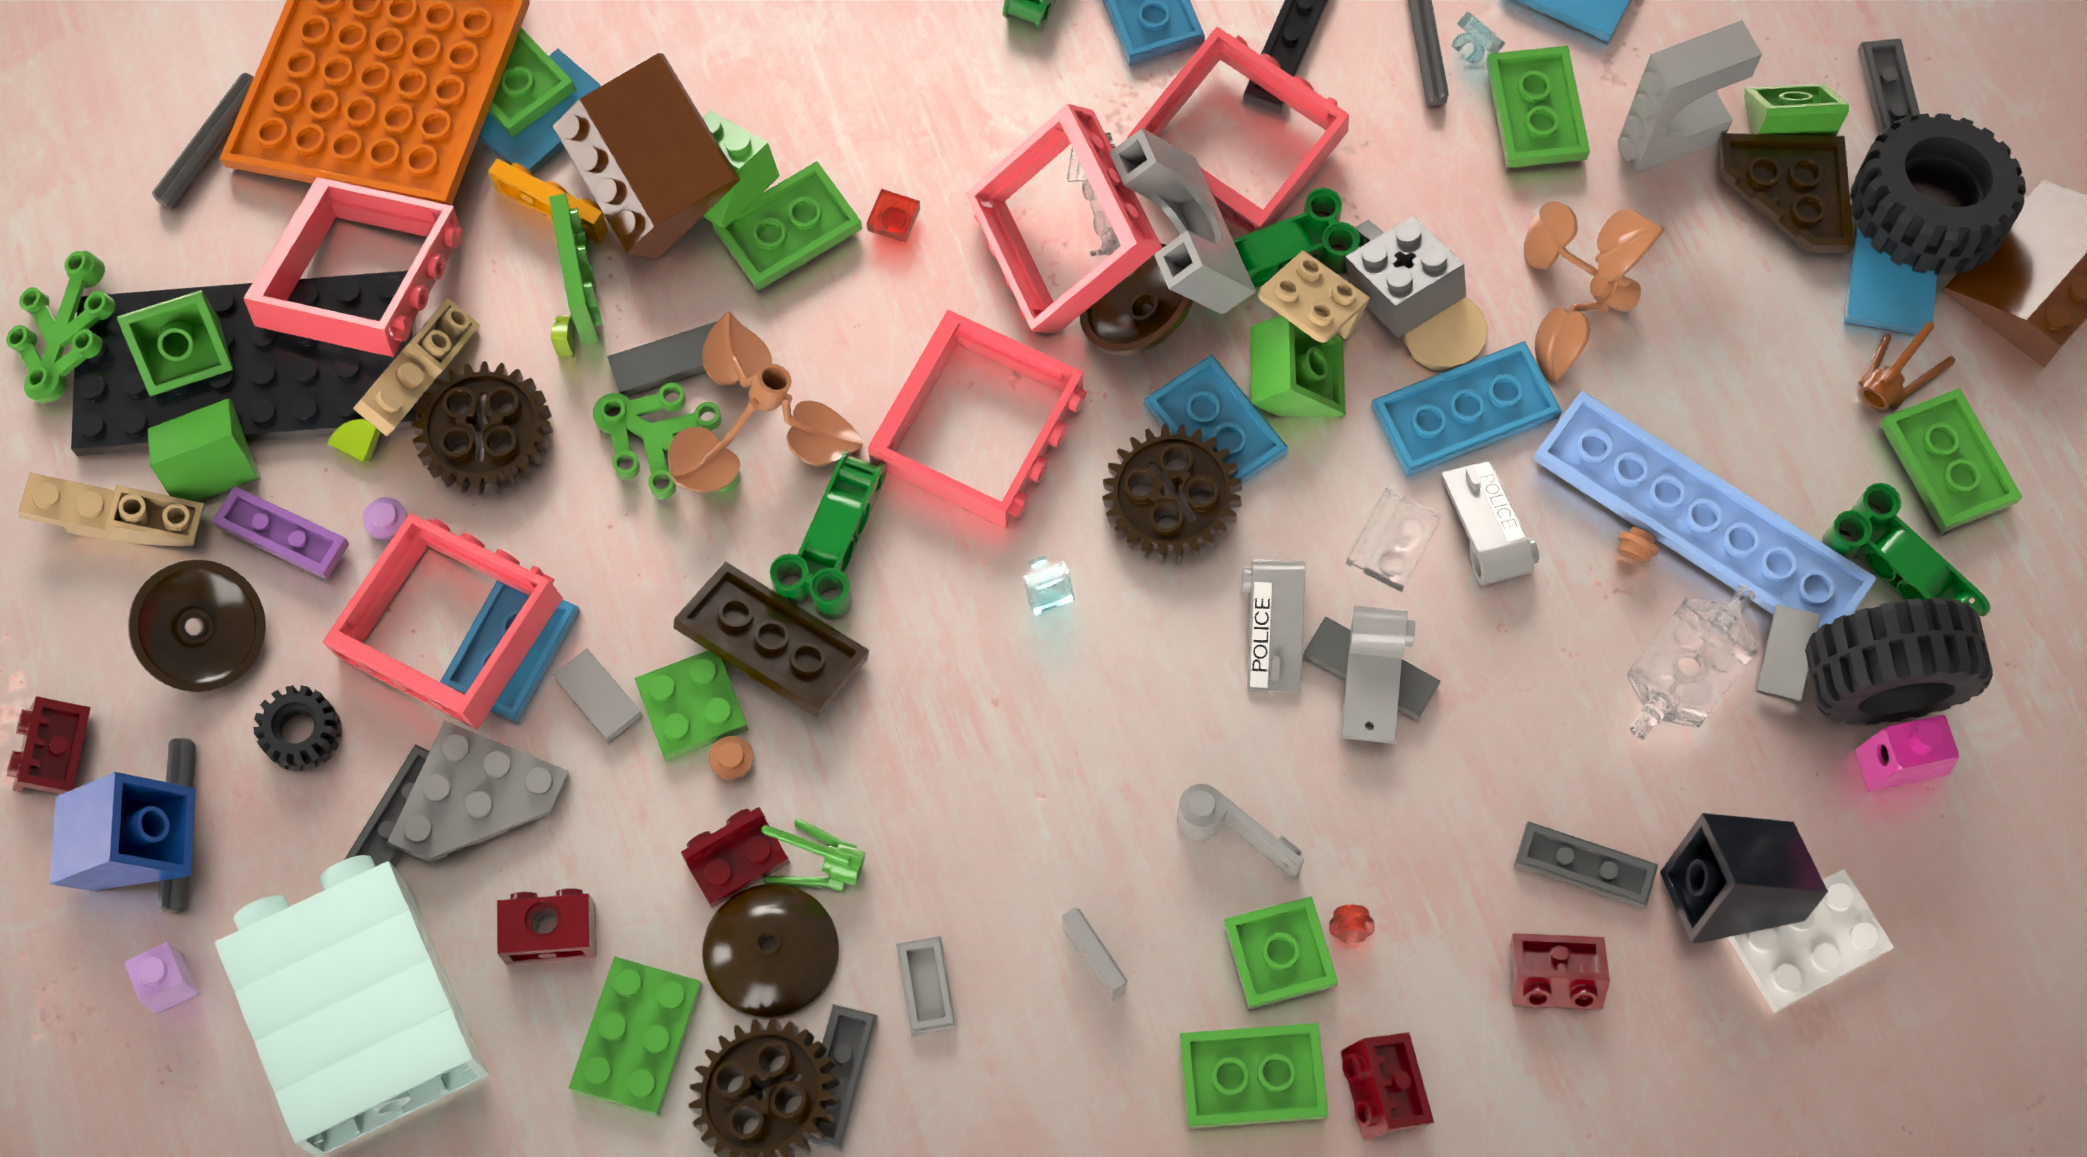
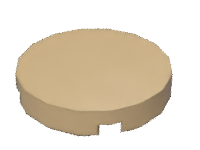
(1449, 337)

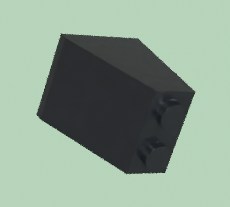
(1741, 877)

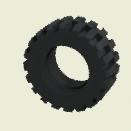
(1950, 156)
(1898, 661)

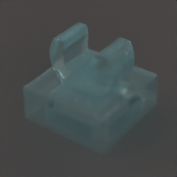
(1479, 35)
(1048, 585)

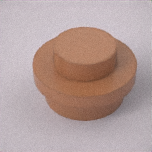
(1637, 545)
(731, 758)

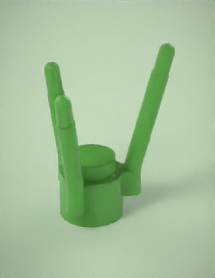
(841, 860)

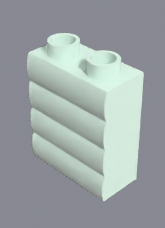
(349, 1005)

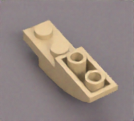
(416, 367)
(111, 514)

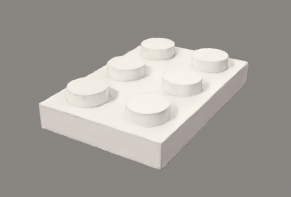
(1810, 954)

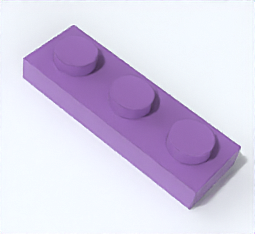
(280, 532)

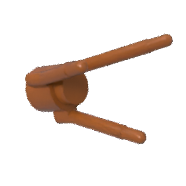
(1885, 386)

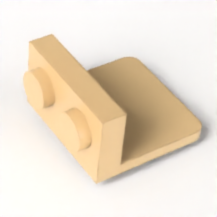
(1314, 298)

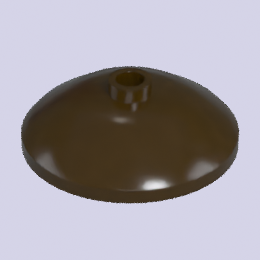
(1135, 313)
(229, 621)
(775, 980)

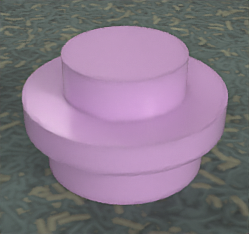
(384, 518)

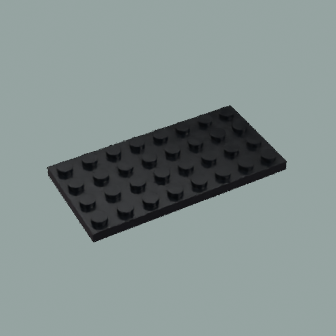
(277, 383)

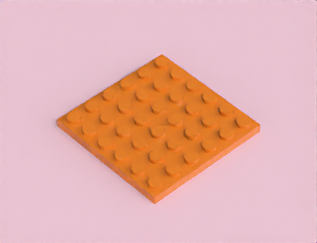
(375, 92)

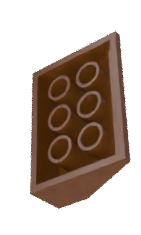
(646, 156)
(2038, 277)

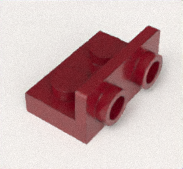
(49, 746)
(733, 856)
(1559, 971)
(1386, 1085)

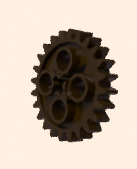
(444, 429)
(1203, 472)
(751, 1056)

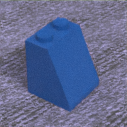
(122, 833)

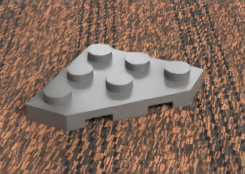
(472, 794)

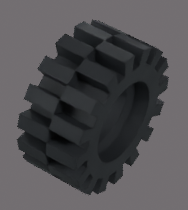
(286, 706)

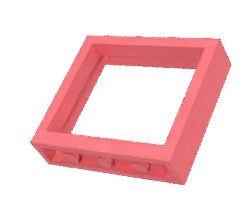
(1267, 74)
(304, 234)
(1137, 238)
(961, 331)
(384, 581)

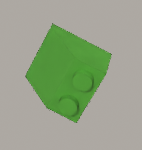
(750, 160)
(1295, 372)

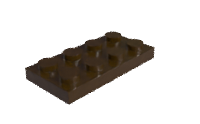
(771, 639)

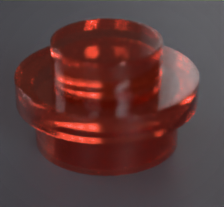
(1351, 924)

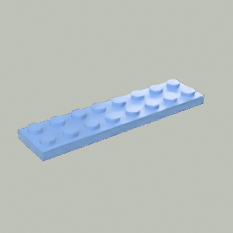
(1699, 513)

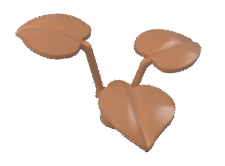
(1621, 246)
(739, 355)

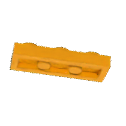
(520, 185)

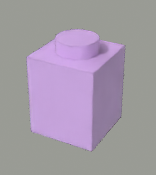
(161, 978)

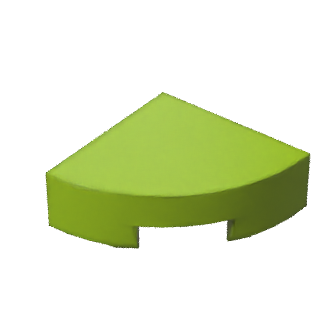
(563, 335)
(356, 439)

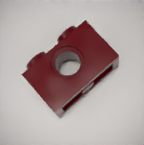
(570, 939)

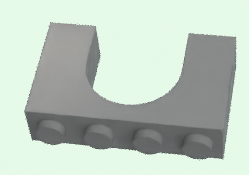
(1678, 98)
(1204, 257)

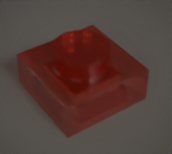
(893, 215)

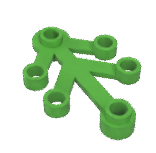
(46, 376)
(655, 435)

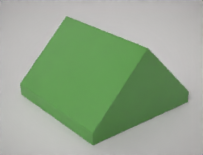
(1795, 110)
(176, 342)
(201, 453)

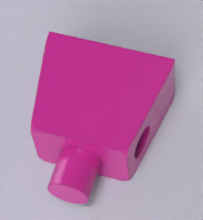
(1915, 752)

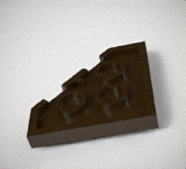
(1794, 183)

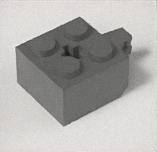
(1405, 274)

